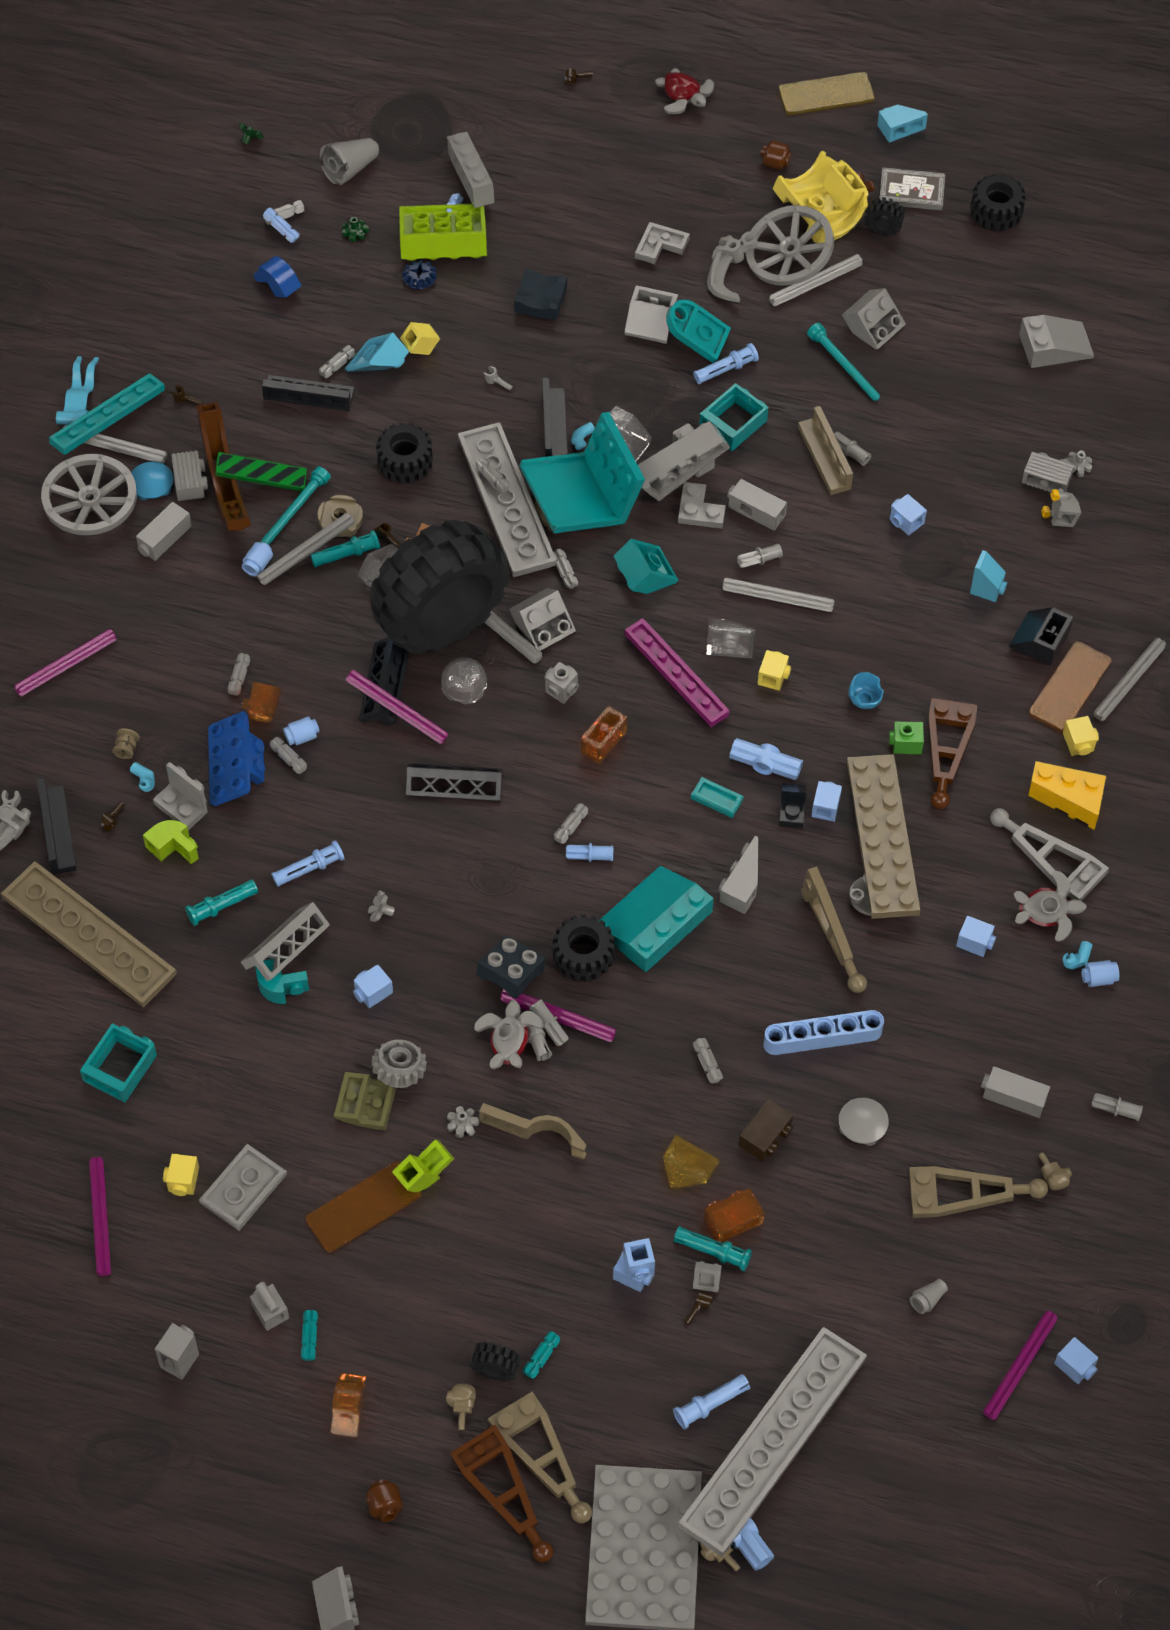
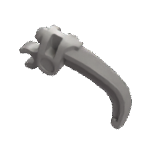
(728, 251)
(12, 820)

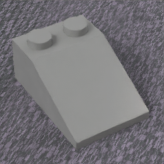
(1054, 340)

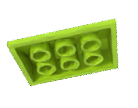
(436, 233)

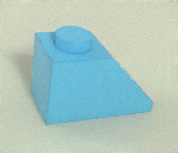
(901, 121)
(988, 578)

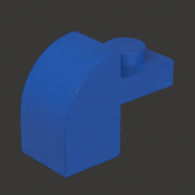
(278, 276)

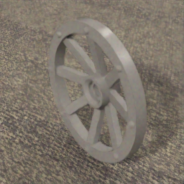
(791, 247)
(89, 492)

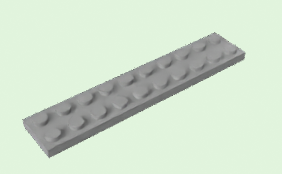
(772, 1442)

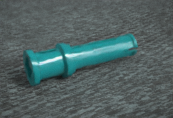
(354, 546)
(211, 906)
(723, 1251)

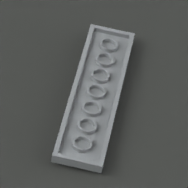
(512, 512)

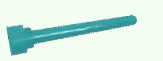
(818, 334)
(319, 477)

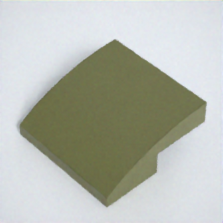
(364, 1101)

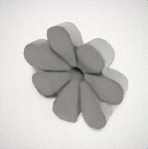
(1080, 461)
(380, 907)
(462, 1122)

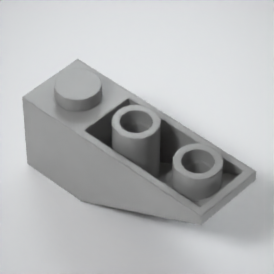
(741, 885)

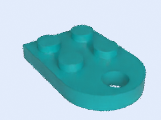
(697, 329)

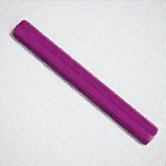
(65, 662)
(397, 706)
(566, 1017)
(99, 1212)
(1020, 1365)

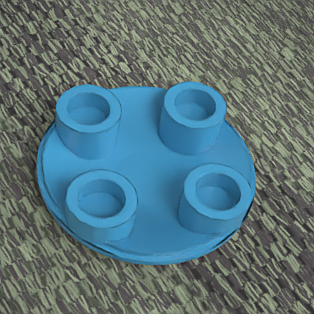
(152, 480)

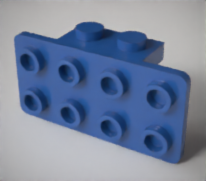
(233, 759)

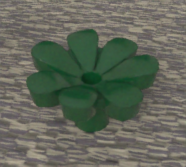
(249, 133)
(355, 229)

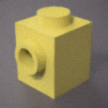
(419, 338)
(774, 670)
(1080, 736)
(181, 1174)

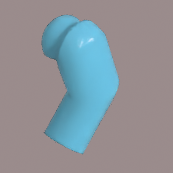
(579, 435)
(146, 776)
(1080, 959)

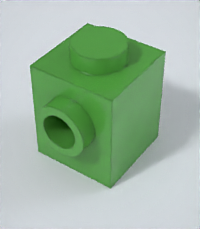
(907, 738)

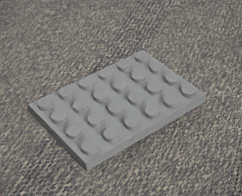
(638, 1554)

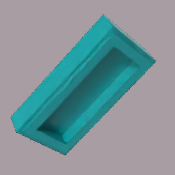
(717, 797)

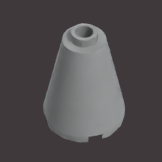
(347, 158)

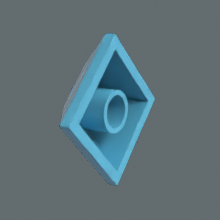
(379, 354)

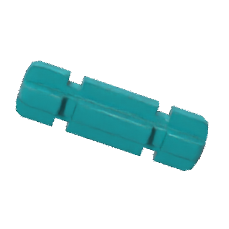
(309, 1335)
(541, 1354)

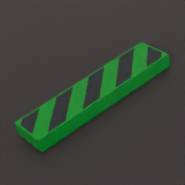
(260, 471)

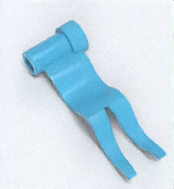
(77, 395)

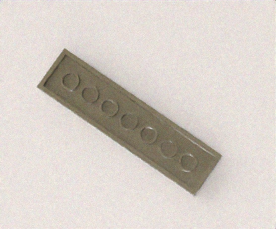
(883, 836)
(89, 934)

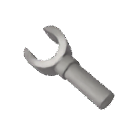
(493, 378)

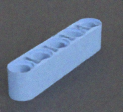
(832, 1024)

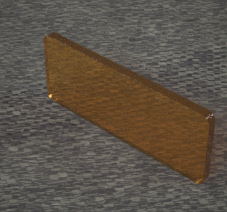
(1070, 686)
(360, 1208)

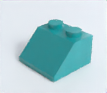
(644, 567)

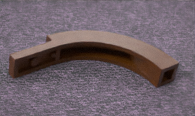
(225, 489)

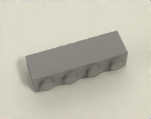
(470, 169)

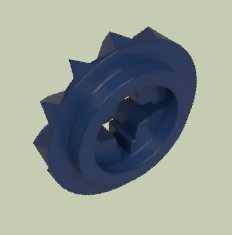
(426, 279)

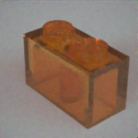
(604, 734)
(733, 1215)

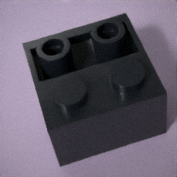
(1042, 634)

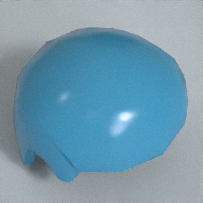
(865, 690)

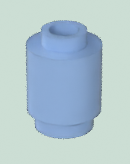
(257, 558)
(301, 731)
(1100, 973)

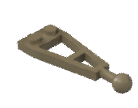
(820, 901)
(924, 1190)
(521, 1416)

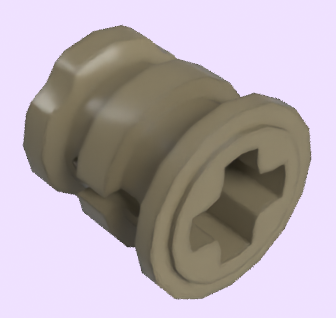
(123, 739)

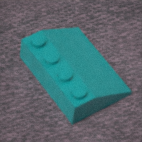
(657, 916)

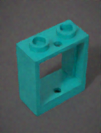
(745, 400)
(107, 1083)

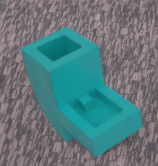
(281, 985)

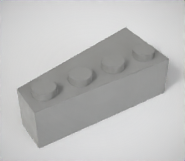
(682, 460)

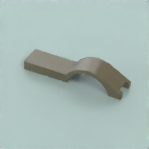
(525, 1128)

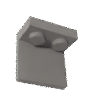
(182, 798)

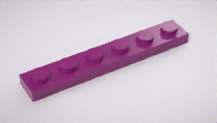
(677, 672)

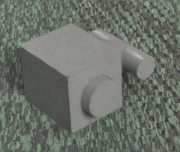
(268, 1305)

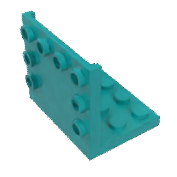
(588, 486)

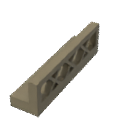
(826, 452)

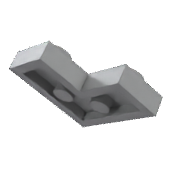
(658, 238)
(696, 512)

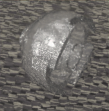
(464, 680)

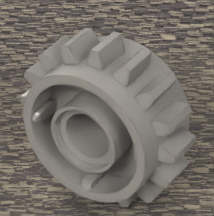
(399, 1063)

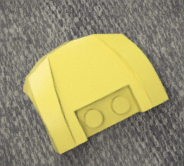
(830, 189)

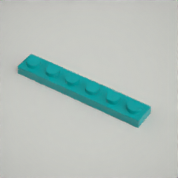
(106, 414)

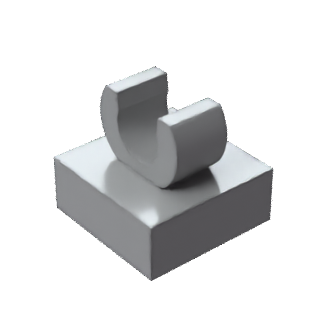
(707, 1276)

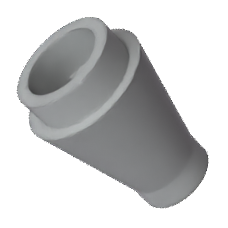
(926, 1297)

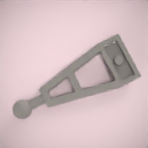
(1083, 878)

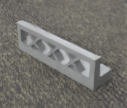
(279, 937)

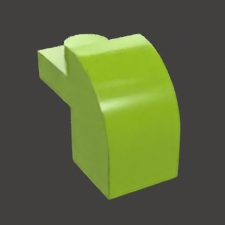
(168, 837)
(423, 1171)

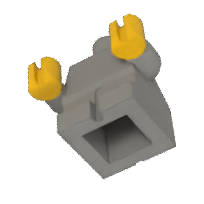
(1064, 509)

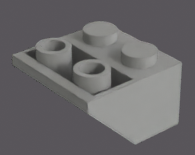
(648, 314)
(874, 318)
(543, 618)
(332, 1601)

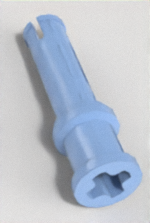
(735, 360)
(281, 877)
(700, 1406)

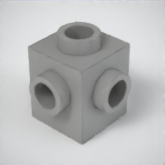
(561, 682)

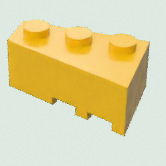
(1069, 790)

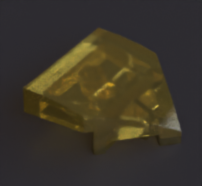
(687, 1164)

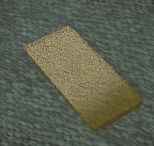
(826, 93)

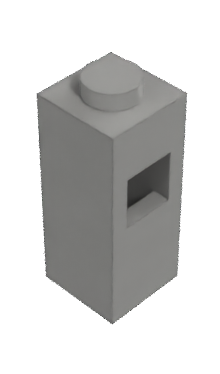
(757, 504)
(163, 531)
(1015, 1091)

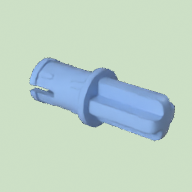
(590, 852)

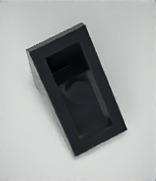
(792, 805)

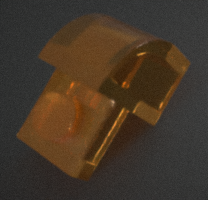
(262, 702)
(347, 1404)

